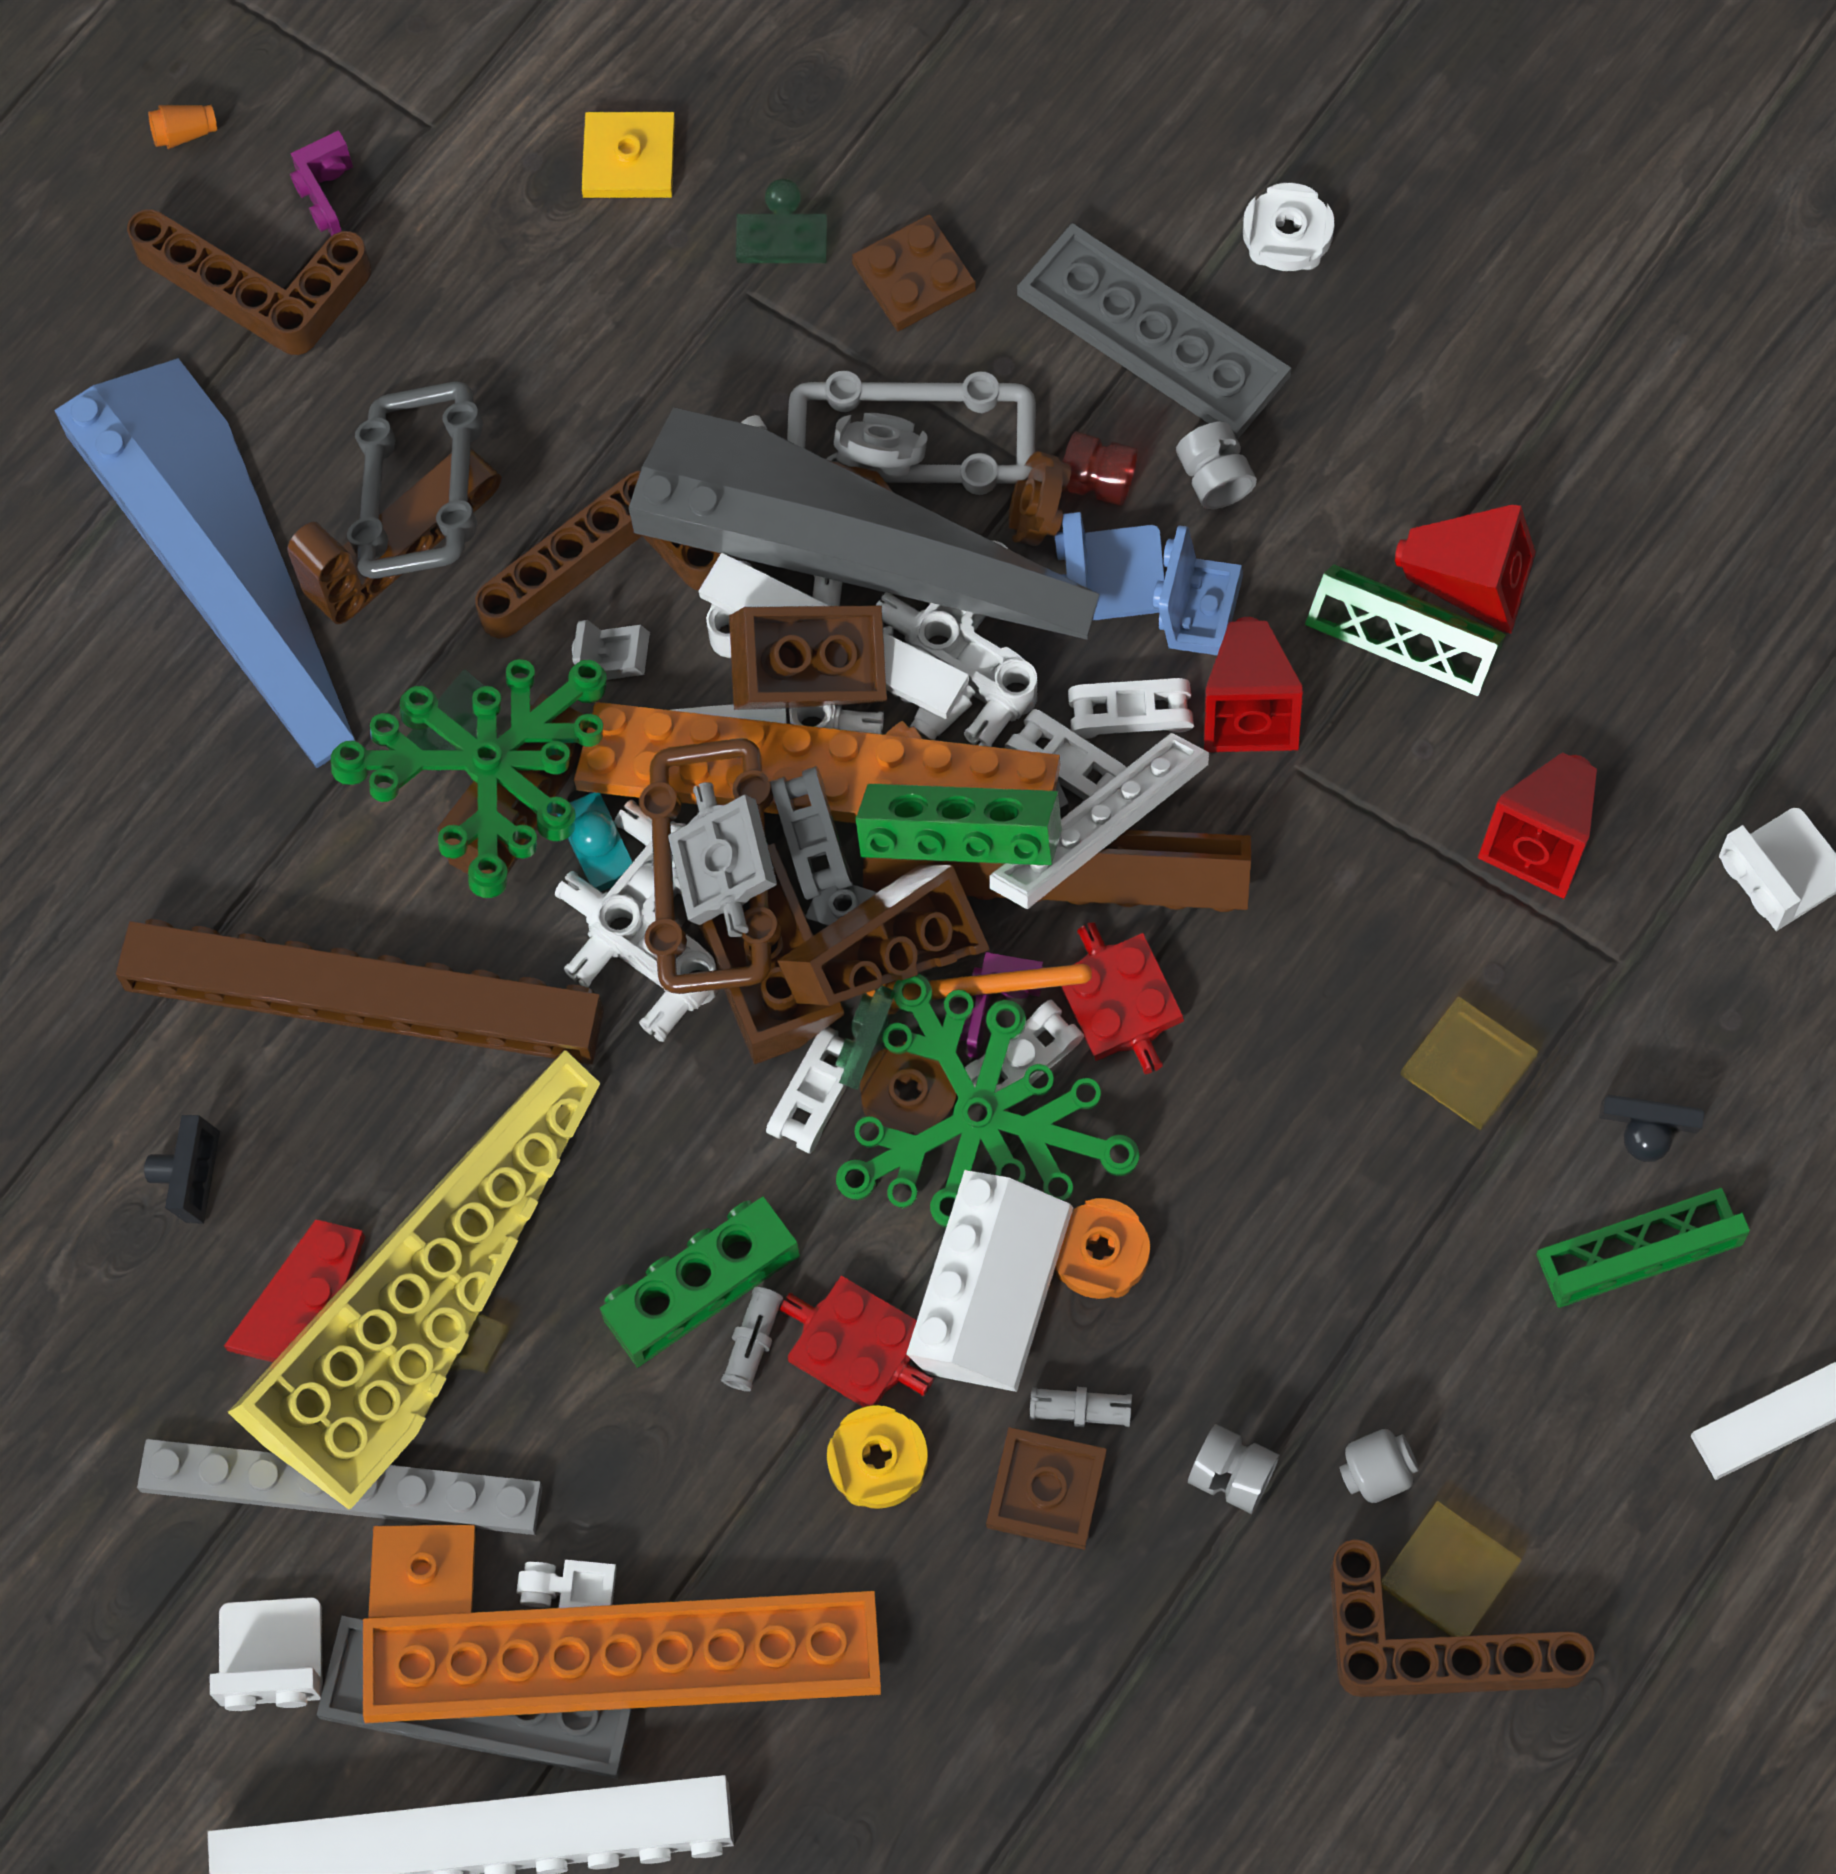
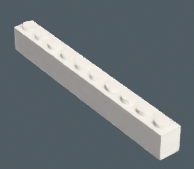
(493, 1834)

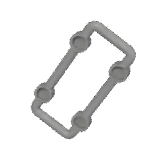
(980, 394)

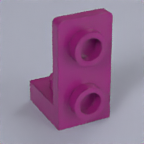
(318, 163)
(975, 1024)

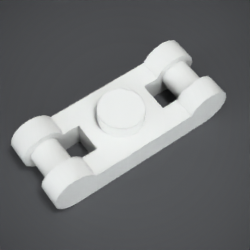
(1131, 707)
(1075, 753)
(1028, 1050)
(813, 1090)

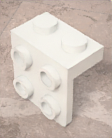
(1782, 866)
(269, 1654)

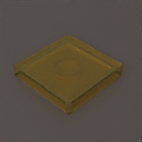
(1469, 1063)
(1450, 1572)

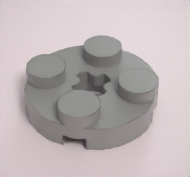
(879, 442)

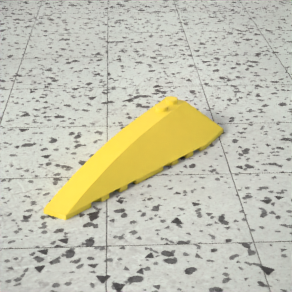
(381, 1347)

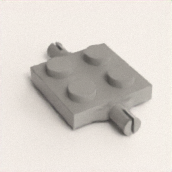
(722, 859)

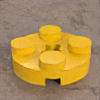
(852, 1442)

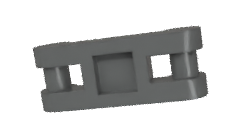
(811, 833)

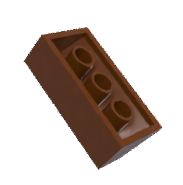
(768, 1011)

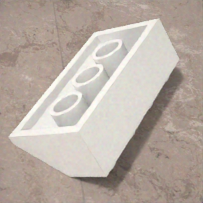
(989, 1282)

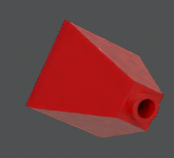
(1473, 562)
(1252, 693)
(1544, 824)

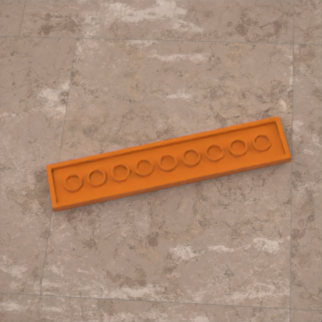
(843, 757)
(620, 1656)

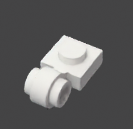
(580, 1586)

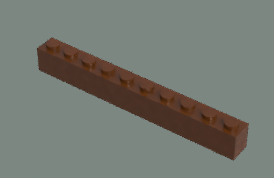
(360, 991)

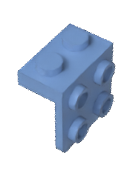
(1114, 563)
(1195, 597)

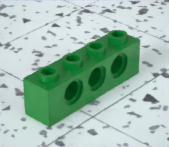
(959, 824)
(690, 1306)

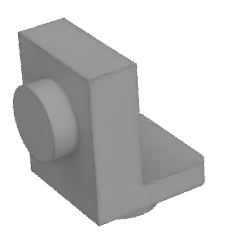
(617, 650)

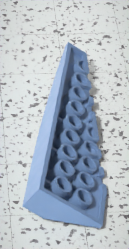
(190, 497)

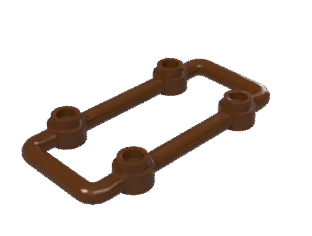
(661, 806)

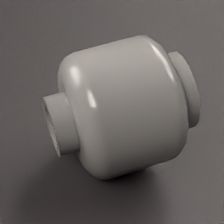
(1379, 1465)

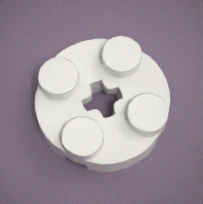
(1288, 251)

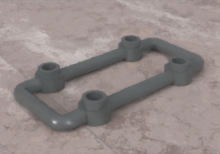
(377, 443)

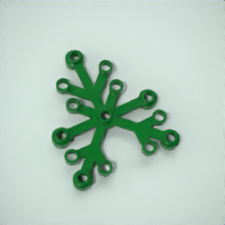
(407, 760)
(1033, 1129)

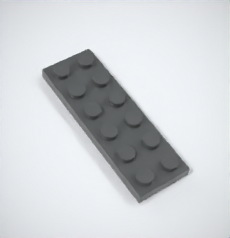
(1153, 331)
(568, 1740)

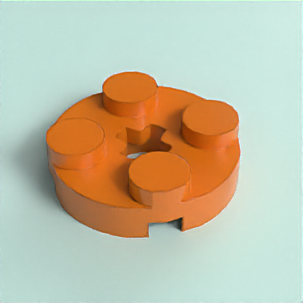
(1114, 1273)

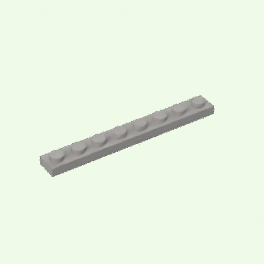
(396, 1495)

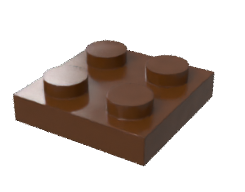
(913, 272)
(1046, 1488)

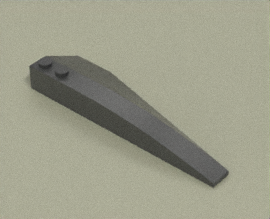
(788, 508)

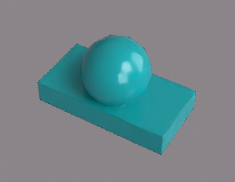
(598, 843)

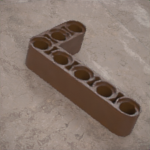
(247, 287)
(330, 570)
(565, 574)
(1438, 1651)

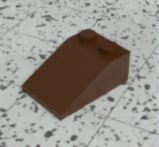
(807, 656)

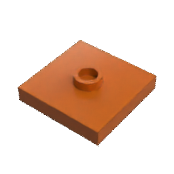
(422, 1570)

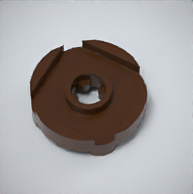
(1036, 500)
(883, 1100)

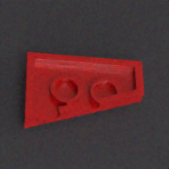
(298, 1291)

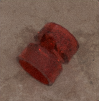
(1100, 468)

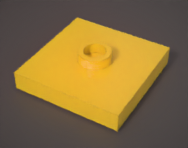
(628, 155)

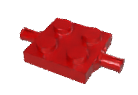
(1124, 1000)
(855, 1343)

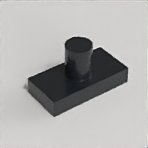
(187, 1170)

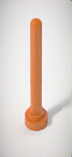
(999, 982)

